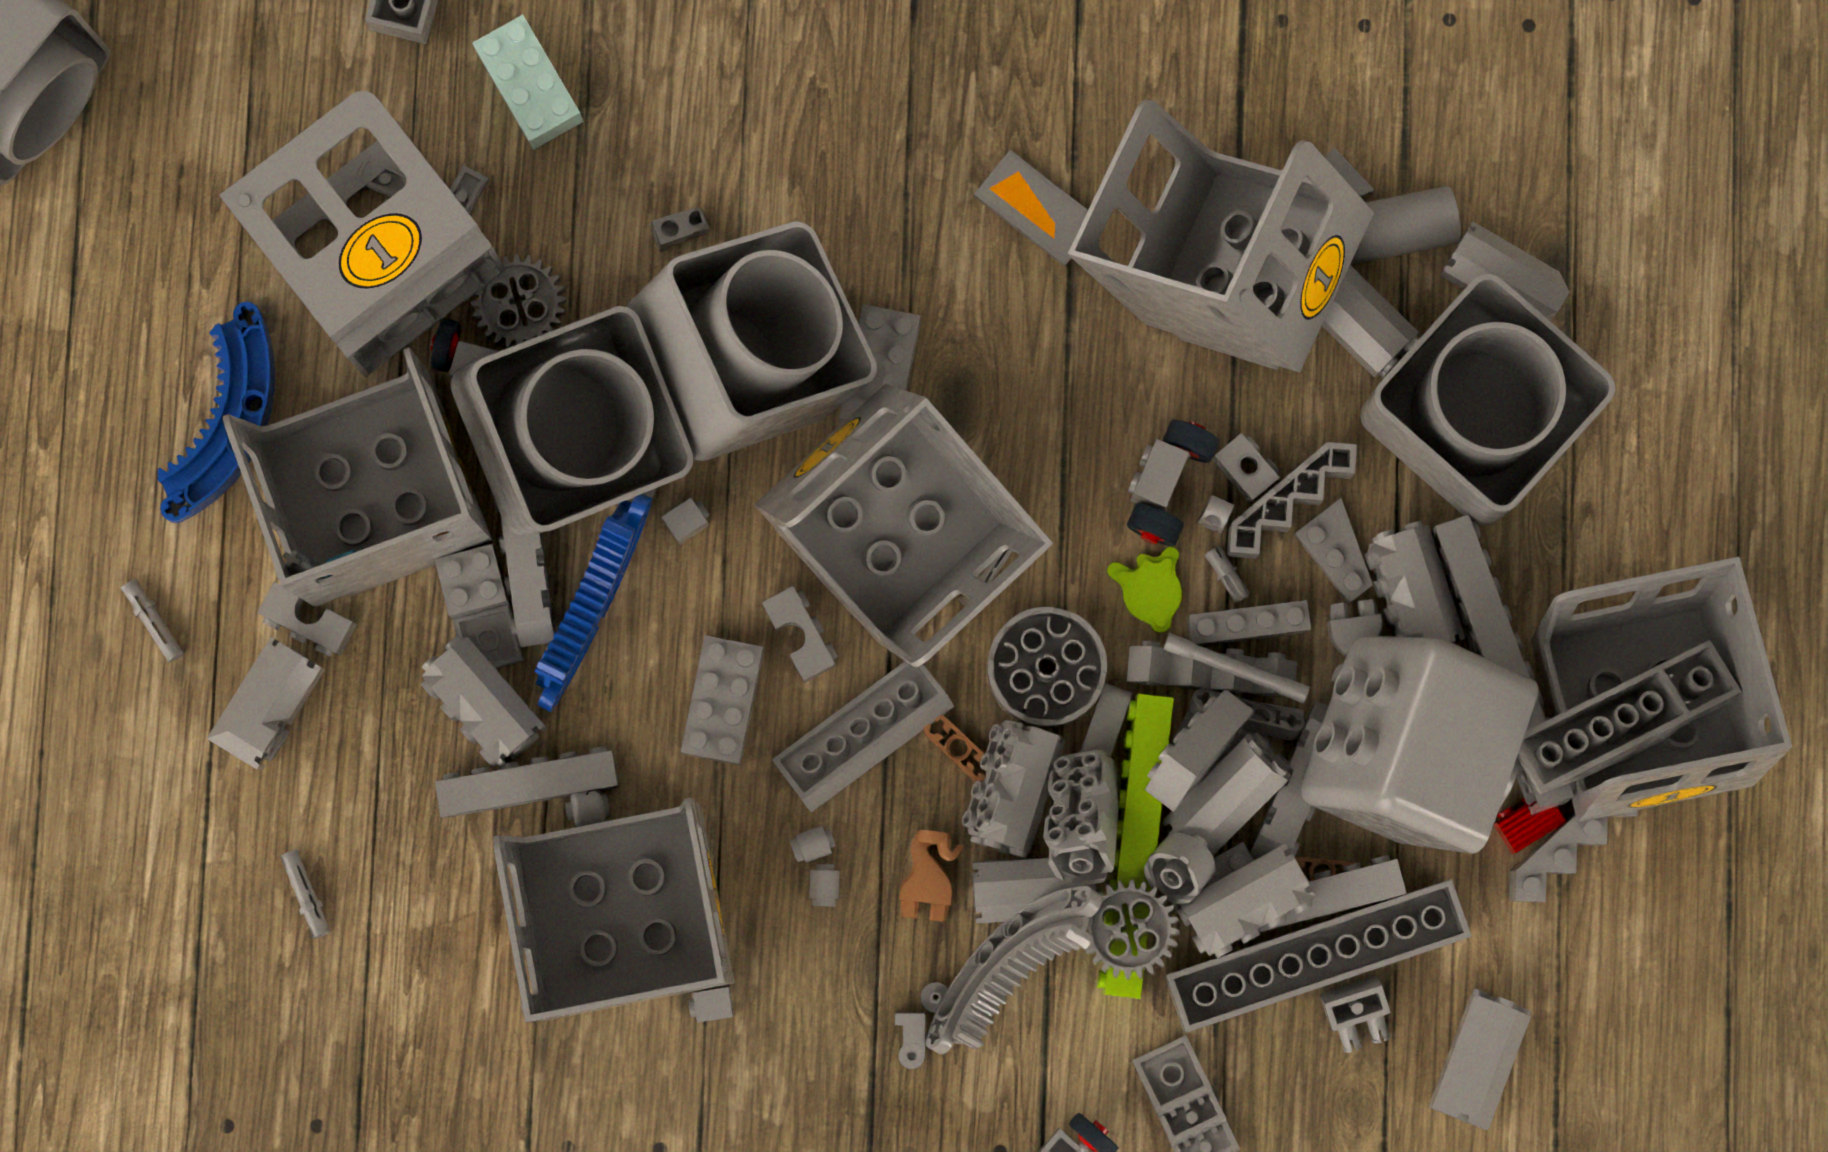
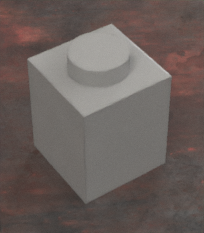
(686, 520)
(711, 1005)

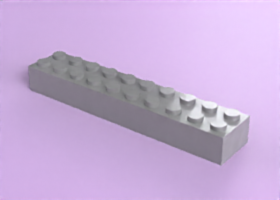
(1488, 626)
(1317, 956)

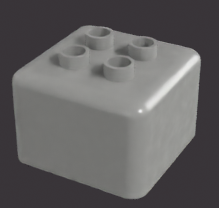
(45, 77)
(753, 338)
(1487, 400)
(572, 421)
(1420, 742)

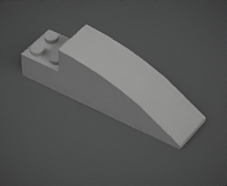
(1627, 718)

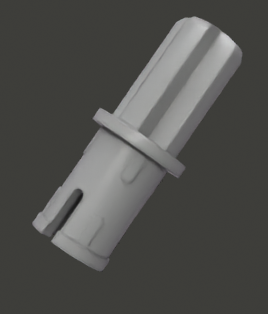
(1227, 574)

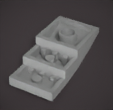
(1184, 1099)

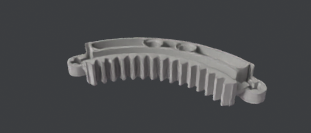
(1033, 935)

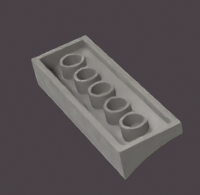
(862, 733)

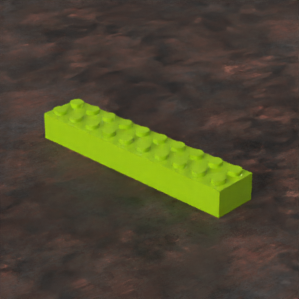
(1138, 825)

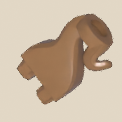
(927, 879)

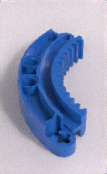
(246, 375)
(592, 599)

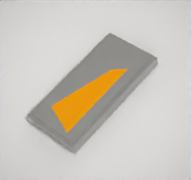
(1033, 206)

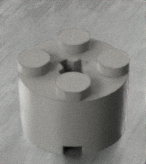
(1180, 867)

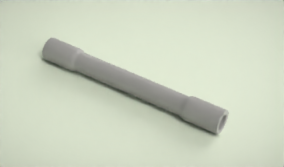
(1282, 685)

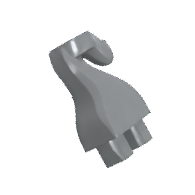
(1346, 630)

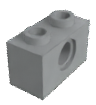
(1249, 485)

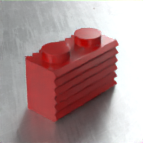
(1521, 828)

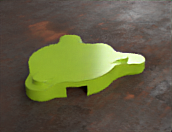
(1151, 589)

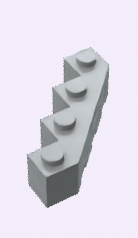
(1301, 486)
(528, 586)
(1156, 667)
(1287, 808)
(1556, 855)

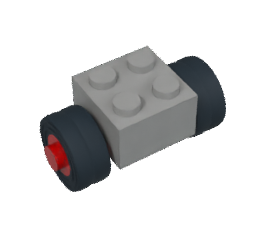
(1159, 477)

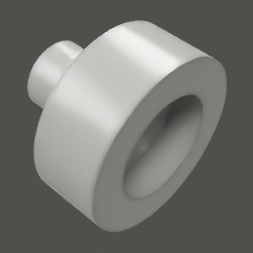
(927, 996)

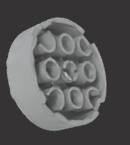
(1042, 698)

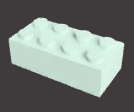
(528, 82)

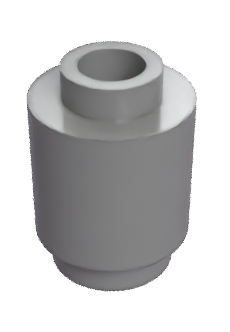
(812, 844)
(824, 885)

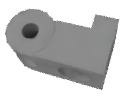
(679, 228)
(1215, 514)
(913, 1048)

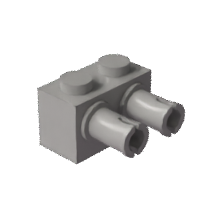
(1354, 1005)

